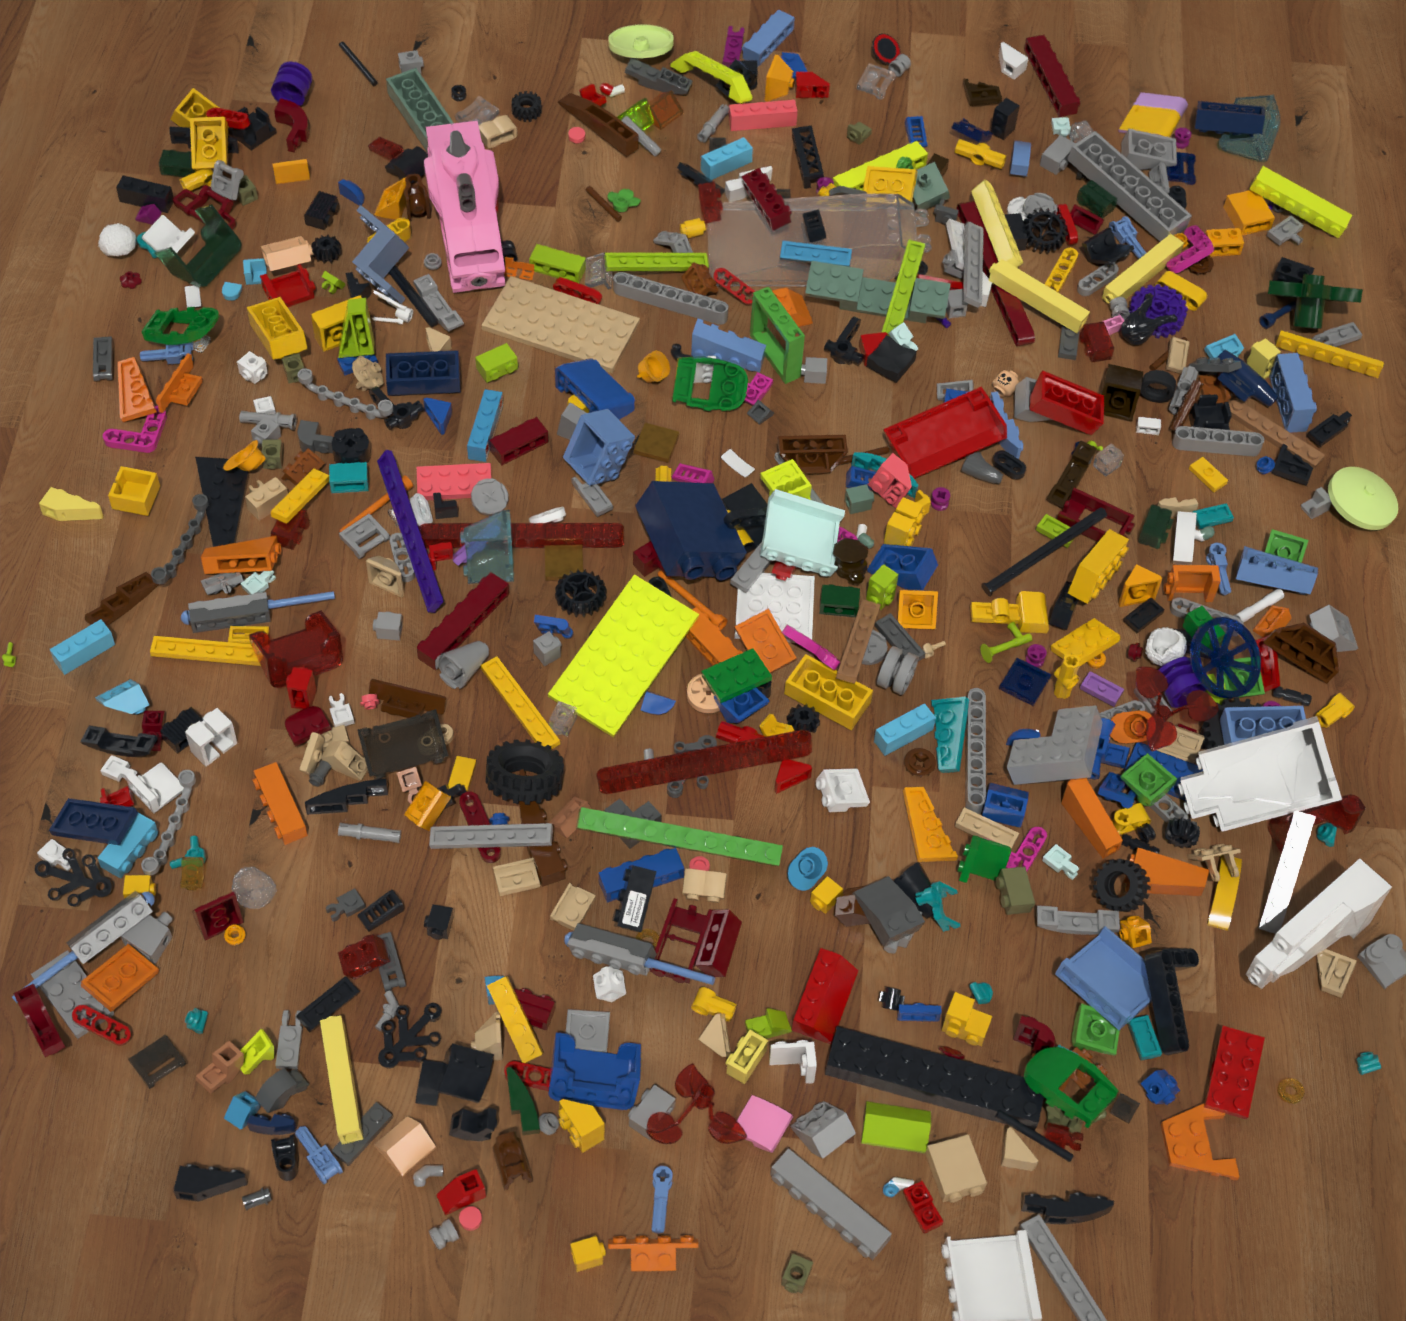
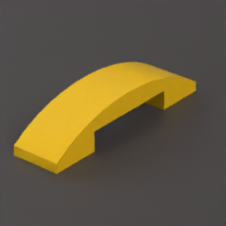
(1224, 896)

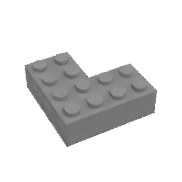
(1063, 755)

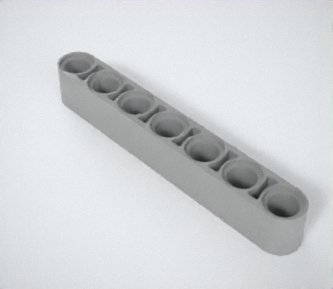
(670, 298)
(972, 758)

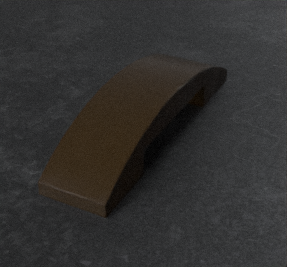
(1072, 474)

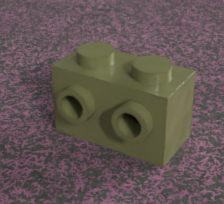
(1015, 890)

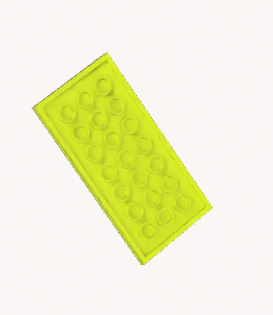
(624, 655)

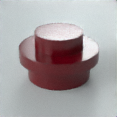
(1135, 652)

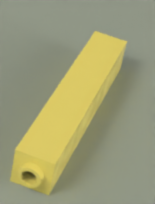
(1143, 269)
(1038, 295)
(341, 1080)

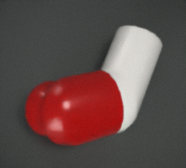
(610, 90)

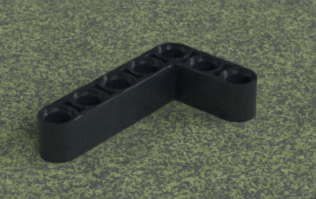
(1165, 995)

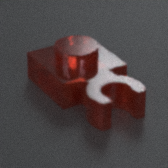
(1061, 1136)

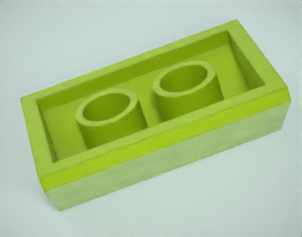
(896, 1127)

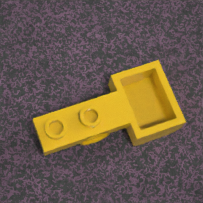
(1028, 612)

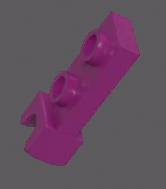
(733, 46)

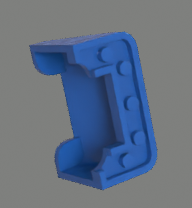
(594, 387)
(594, 1076)

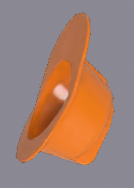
(1130, 726)

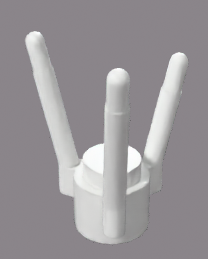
(402, 312)

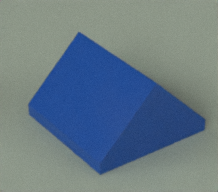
(742, 706)

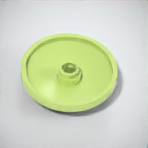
(641, 41)
(1363, 498)

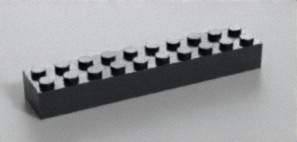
(932, 1078)

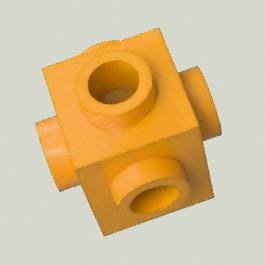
(1135, 931)

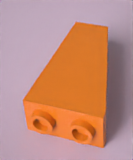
(242, 556)
(1091, 817)
(1169, 874)

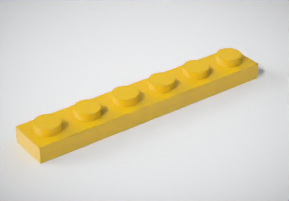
(1329, 354)
(203, 650)
(519, 703)

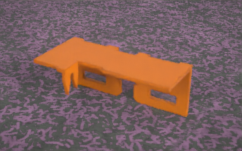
(509, 262)

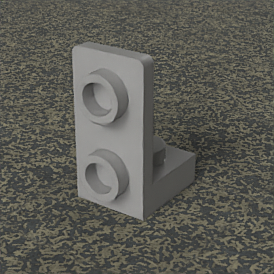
(678, 242)

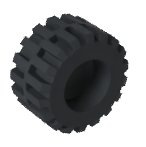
(1106, 881)

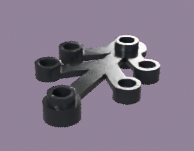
(76, 880)
(408, 1038)

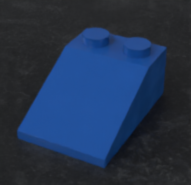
(912, 564)

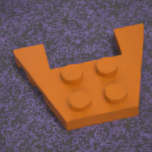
(1189, 1145)

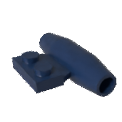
(1247, 382)

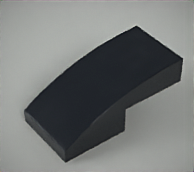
(429, 1083)

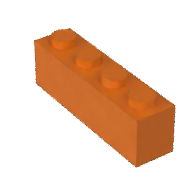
(710, 641)
(280, 803)

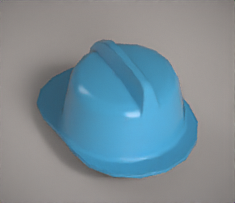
(807, 868)

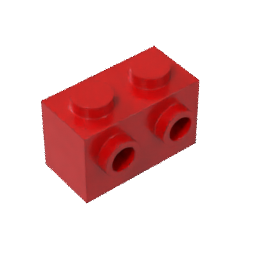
(301, 687)

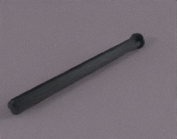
(1043, 551)

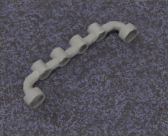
(384, 409)
(152, 864)

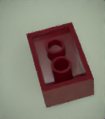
(218, 915)

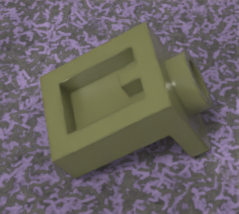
(858, 132)

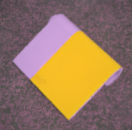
(1155, 114)

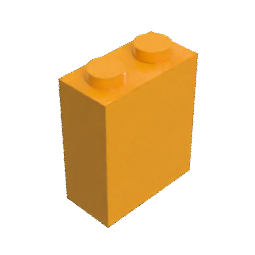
(1248, 212)

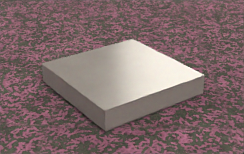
(589, 1029)

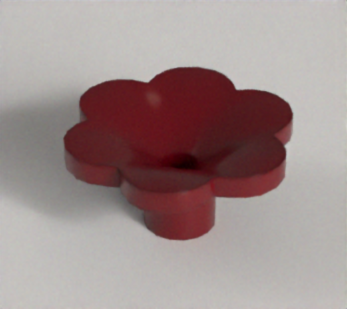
(130, 280)
(951, 1052)

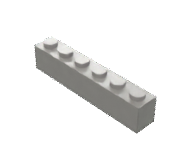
(830, 1204)

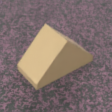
(437, 341)
(716, 1036)
(1016, 1153)

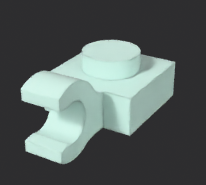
(1061, 126)
(902, 336)
(258, 583)
(1060, 860)

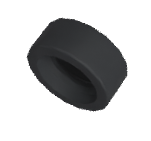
(1158, 377)

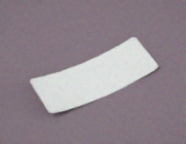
(192, 296)
(737, 463)

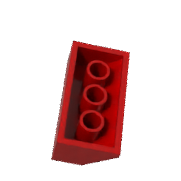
(1067, 403)
(825, 996)

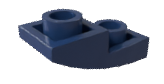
(277, 1126)

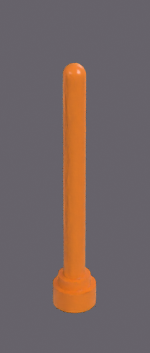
(379, 503)
(716, 619)

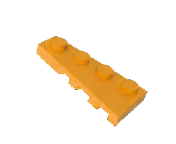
(926, 829)

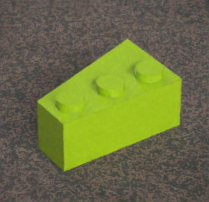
(357, 331)

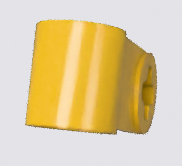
(1130, 818)

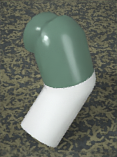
(1204, 534)
(863, 537)

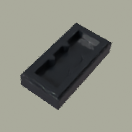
(1144, 615)

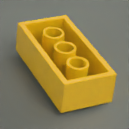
(276, 328)
(1099, 566)
(834, 698)

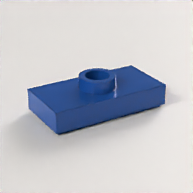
(919, 1012)

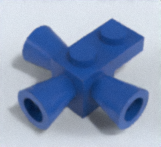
(1108, 752)

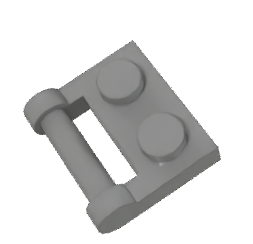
(223, 185)
(360, 532)

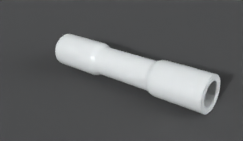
(1268, 600)

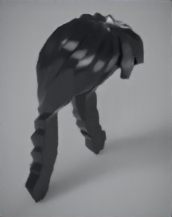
(1138, 328)

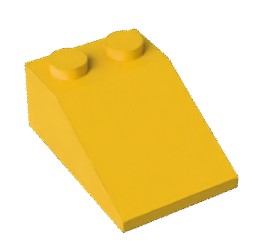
(193, 106)
(208, 141)

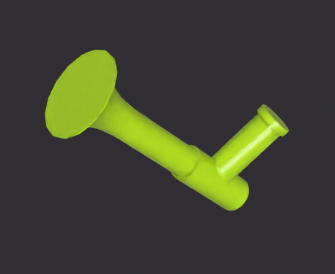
(989, 652)

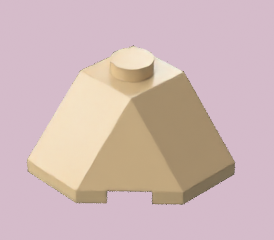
(489, 1038)

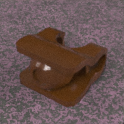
(416, 197)
(510, 1159)

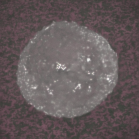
(253, 888)

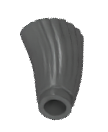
(977, 467)

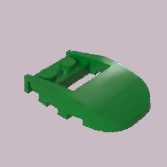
(200, 324)
(726, 389)
(1051, 1069)

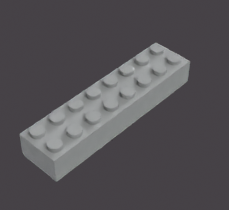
(1130, 186)

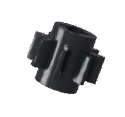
(891, 998)

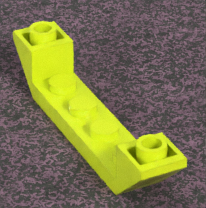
(738, 90)

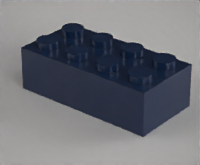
(1229, 118)
(422, 372)

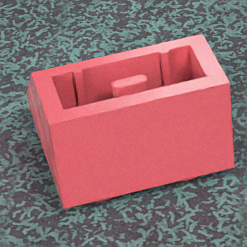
(892, 480)

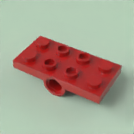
(1234, 1072)

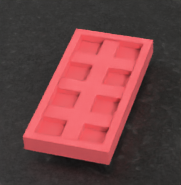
(451, 480)

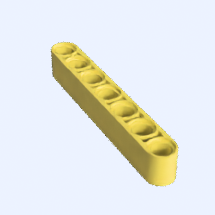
(996, 224)

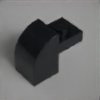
(472, 1125)

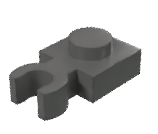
(347, 903)

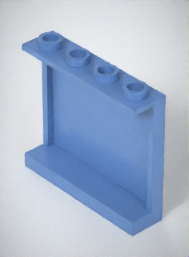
(1108, 978)

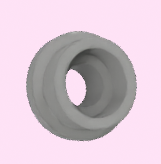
(432, 261)
(548, 1123)

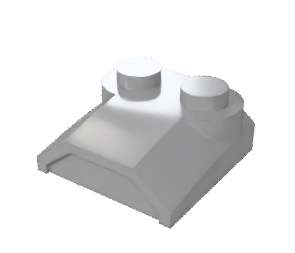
(1385, 960)

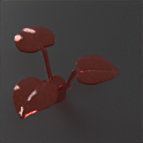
(1159, 732)
(692, 1084)

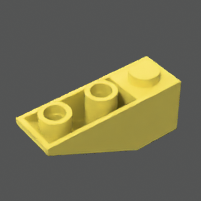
(66, 507)

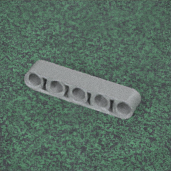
(1217, 441)

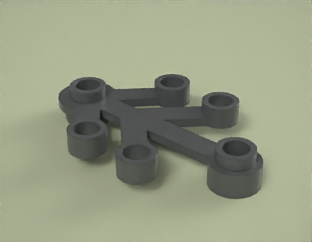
(675, 793)

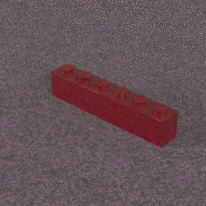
(1051, 75)
(463, 619)

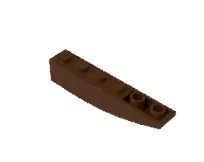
(602, 123)
(546, 858)

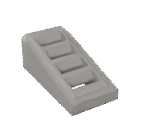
(966, 385)

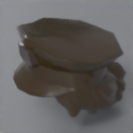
(850, 559)

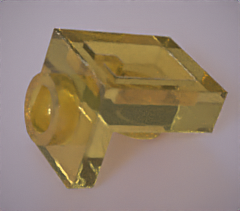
(192, 872)

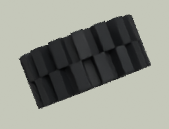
(526, 113)

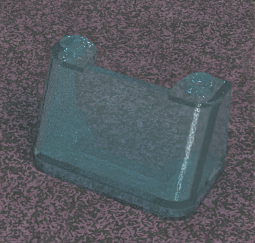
(1259, 145)
(489, 548)

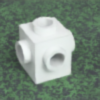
(252, 367)
(609, 984)

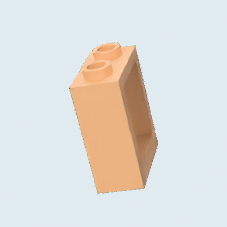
(286, 253)

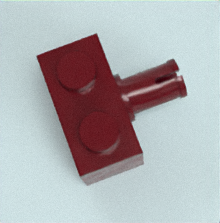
(646, 560)

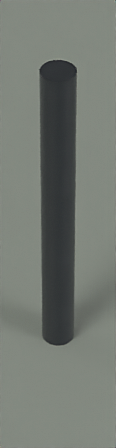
(358, 63)
(1034, 1135)

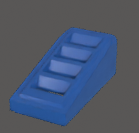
(916, 121)
(859, 473)

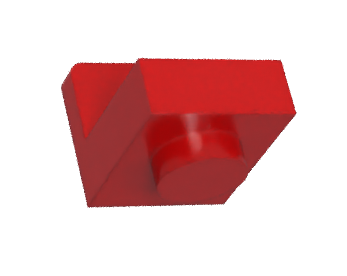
(589, 93)
(440, 552)
(121, 797)

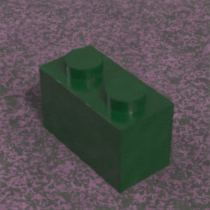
(839, 600)

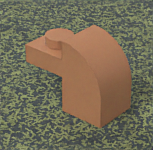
(223, 1069)

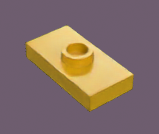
(1208, 474)

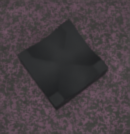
(891, 359)

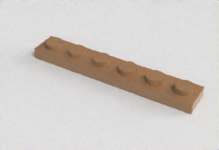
(1274, 433)
(858, 641)

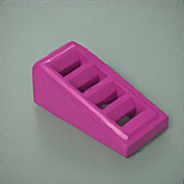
(704, 475)

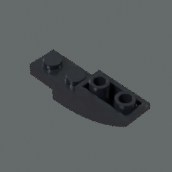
(1075, 1210)

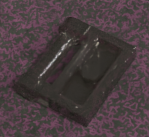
(155, 1056)

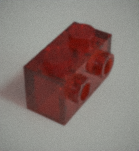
(710, 203)
(363, 956)

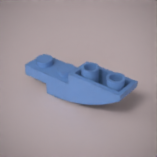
(1011, 443)

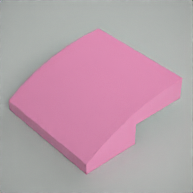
(764, 1123)

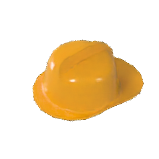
(654, 367)
(246, 459)

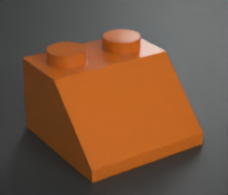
(794, 306)

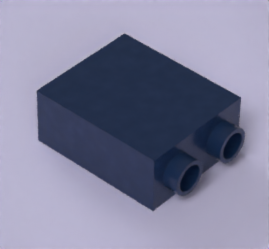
(690, 530)

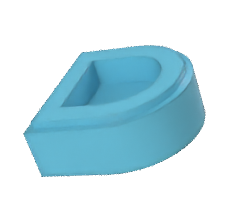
(231, 291)

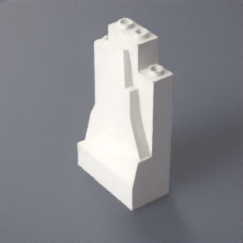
(1262, 777)
(1338, 911)

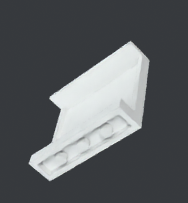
(992, 1279)

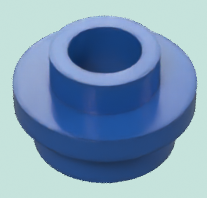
(1265, 465)
(499, 819)

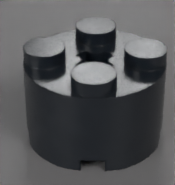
(350, 446)

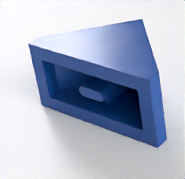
(438, 412)

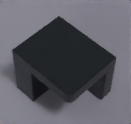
(444, 509)

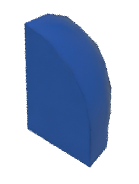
(351, 191)
(656, 703)
(1022, 734)

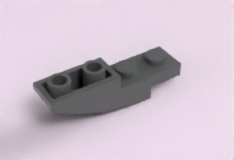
(658, 80)

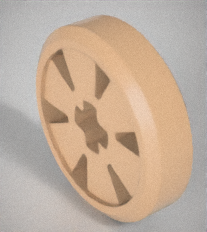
(697, 696)

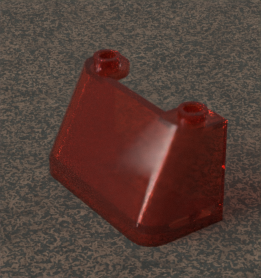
(314, 648)
(1341, 813)

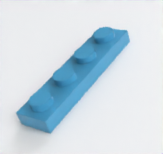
(811, 252)

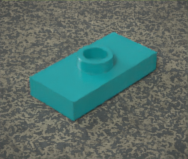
(1213, 516)
(1144, 1037)

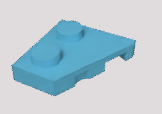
(1229, 343)

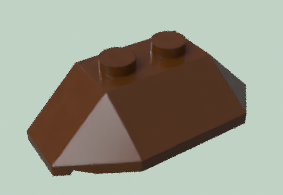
(813, 452)
(1306, 649)

